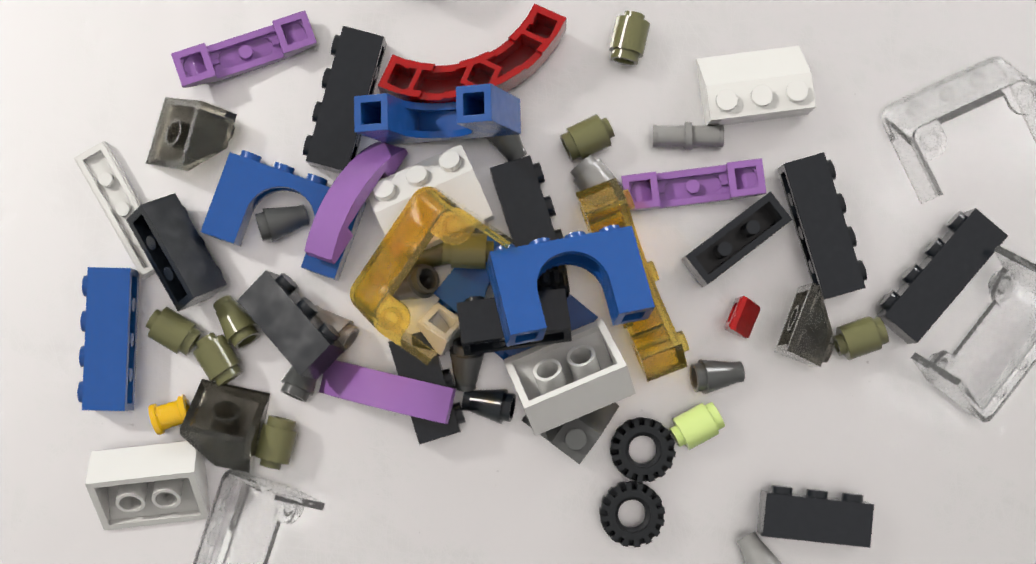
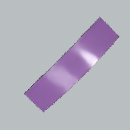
(245, 52)
(696, 185)
(346, 196)
(388, 391)

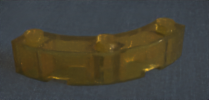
(654, 339)

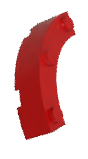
(503, 67)

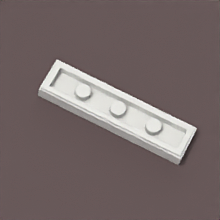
(115, 198)

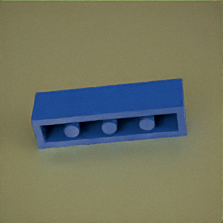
(109, 339)

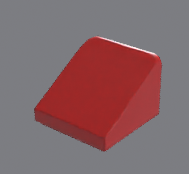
(742, 317)

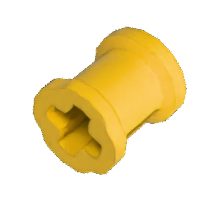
(168, 414)

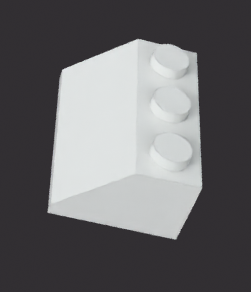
(755, 86)
(446, 171)
(570, 377)
(148, 485)

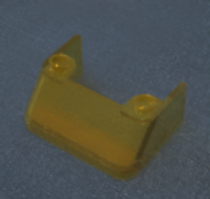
(425, 215)

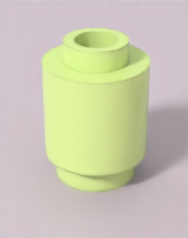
(697, 425)

